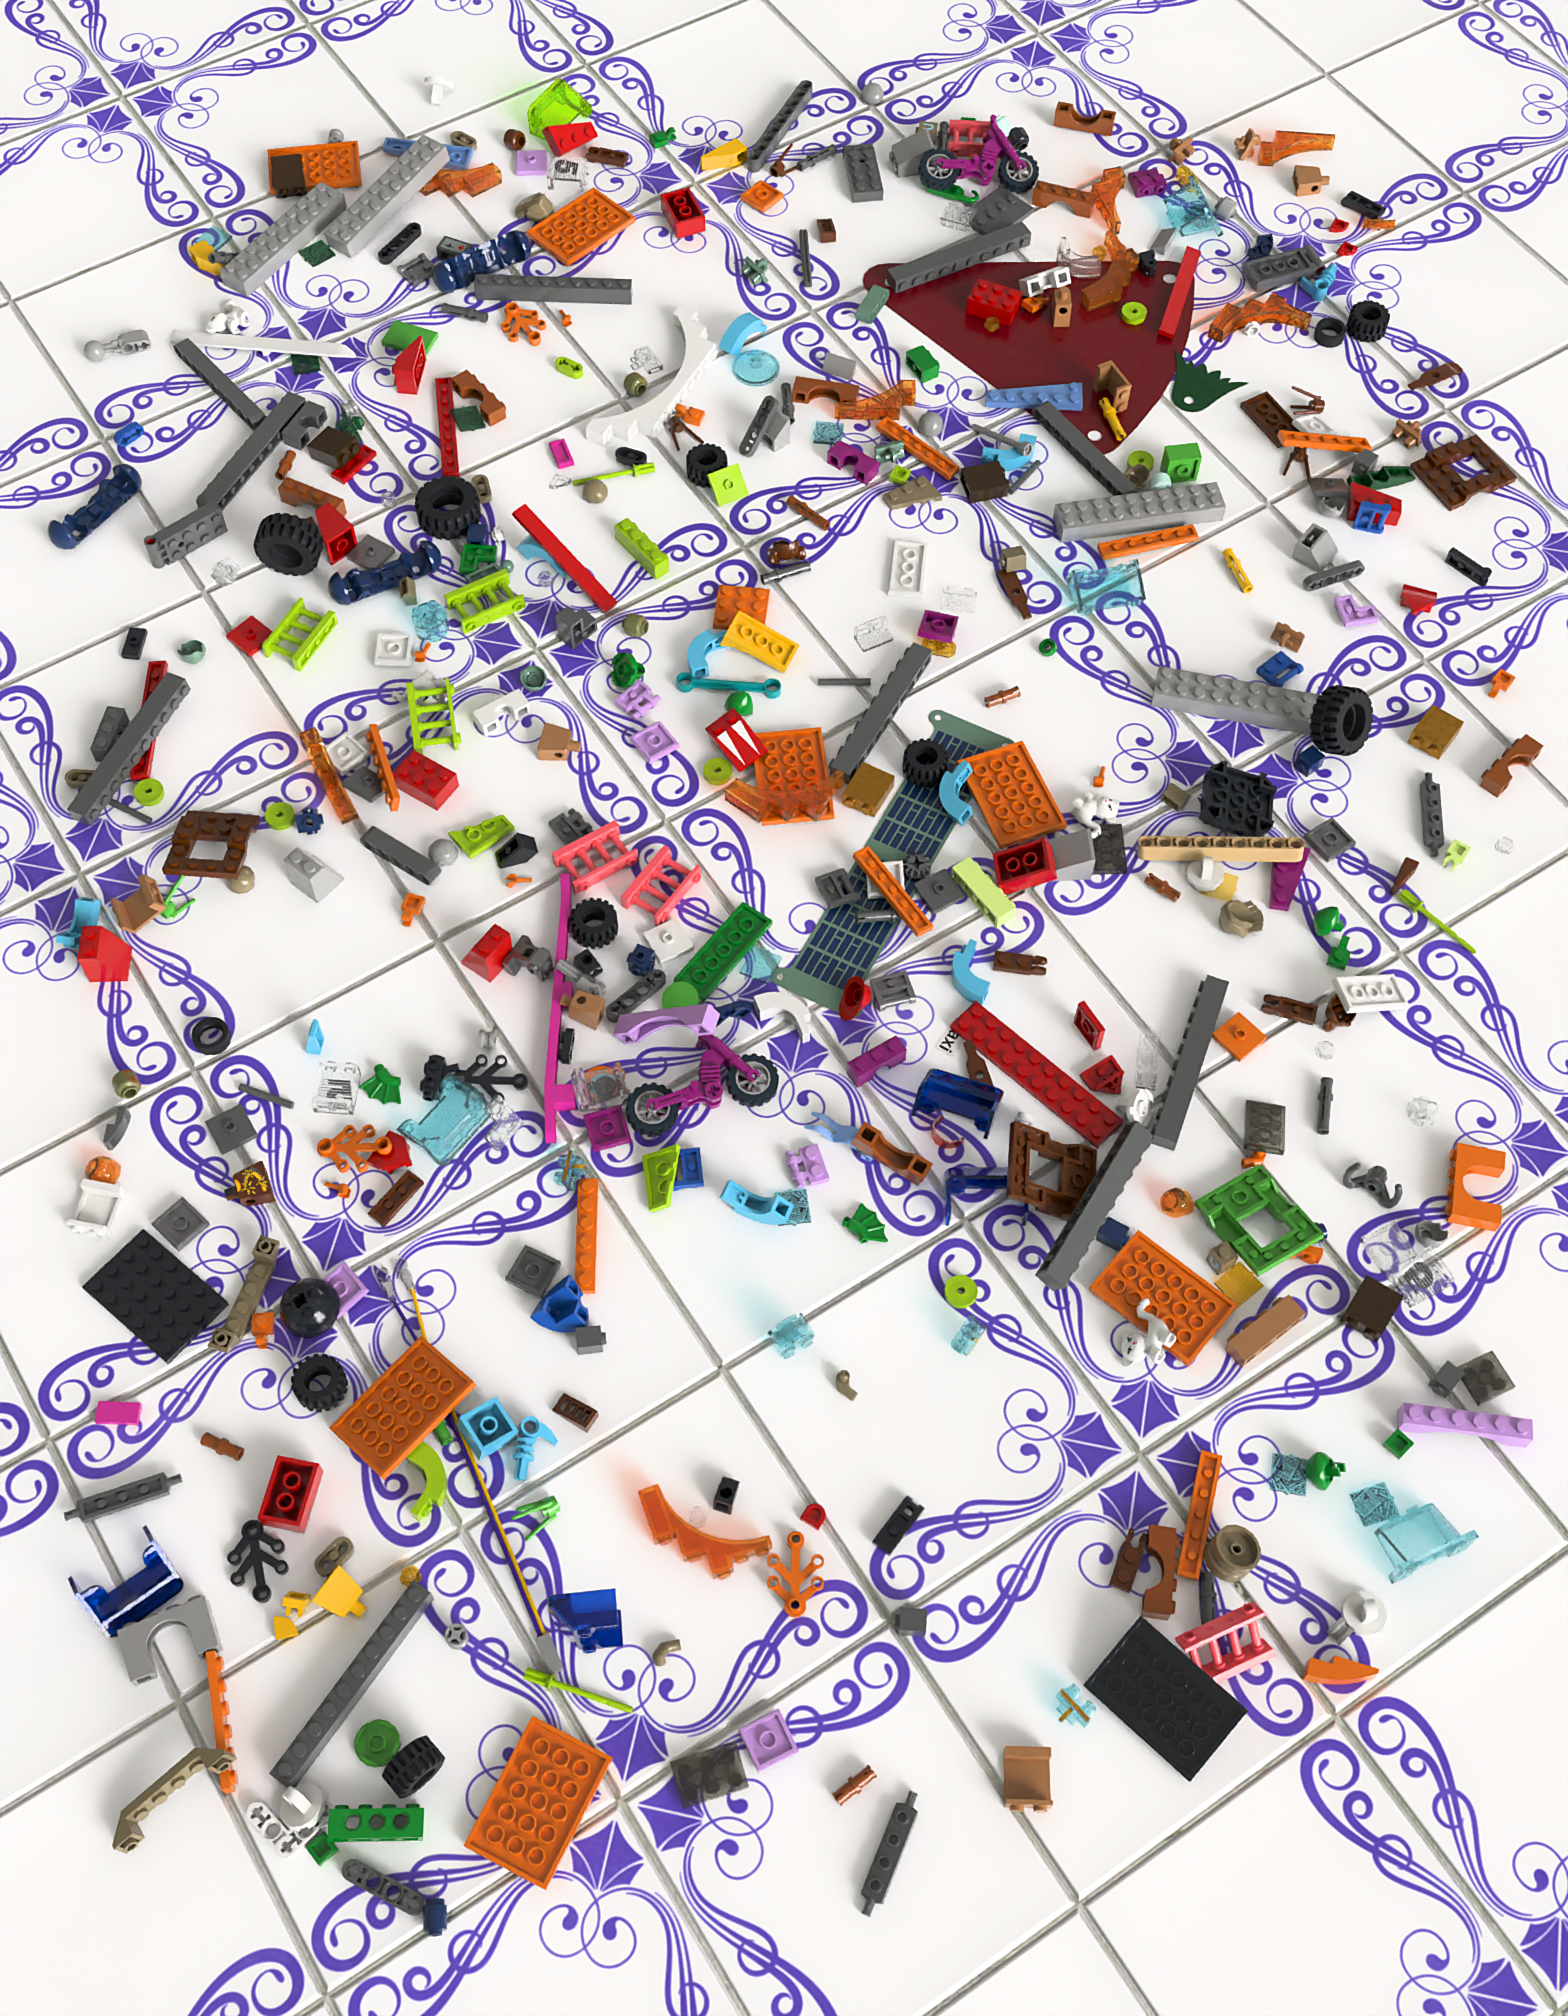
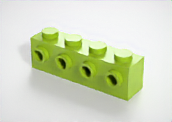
(641, 548)

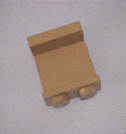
(1111, 378)
(140, 906)
(1027, 1778)

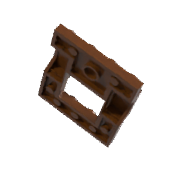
(1448, 485)
(210, 826)
(1075, 1171)

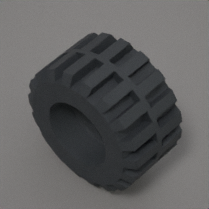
(1368, 321)
(704, 460)
(925, 751)
(589, 911)
(308, 1371)
(413, 1767)

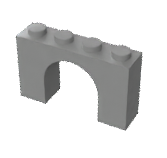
(138, 1637)

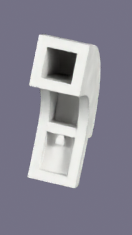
(787, 1006)

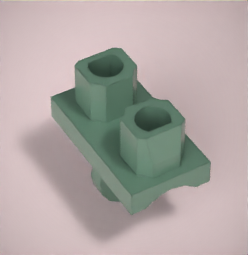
(758, 270)
(889, 452)

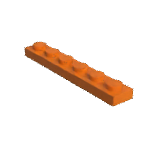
(1323, 441)
(918, 448)
(1147, 542)
(383, 767)
(892, 891)
(586, 1234)
(1199, 1515)
(220, 1709)

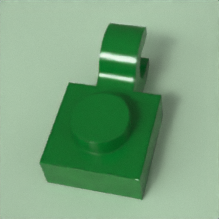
(661, 139)
(1339, 955)

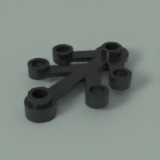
(486, 1079)
(255, 1558)

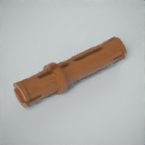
(803, 509)

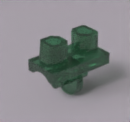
(352, 425)

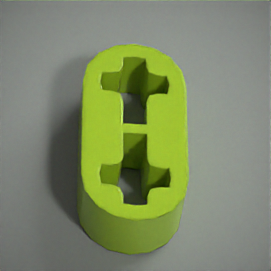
(569, 367)

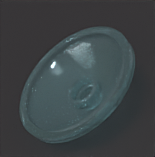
(755, 367)

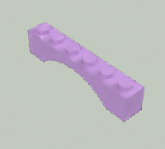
(637, 1026)
(1500, 1428)

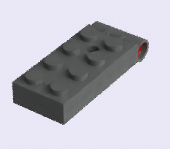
(863, 173)
(1283, 268)
(185, 535)

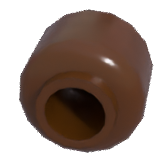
(514, 139)

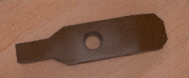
(1441, 373)
(1013, 585)
(976, 1064)

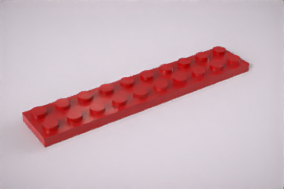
(1037, 1074)

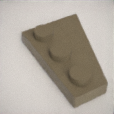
(912, 492)

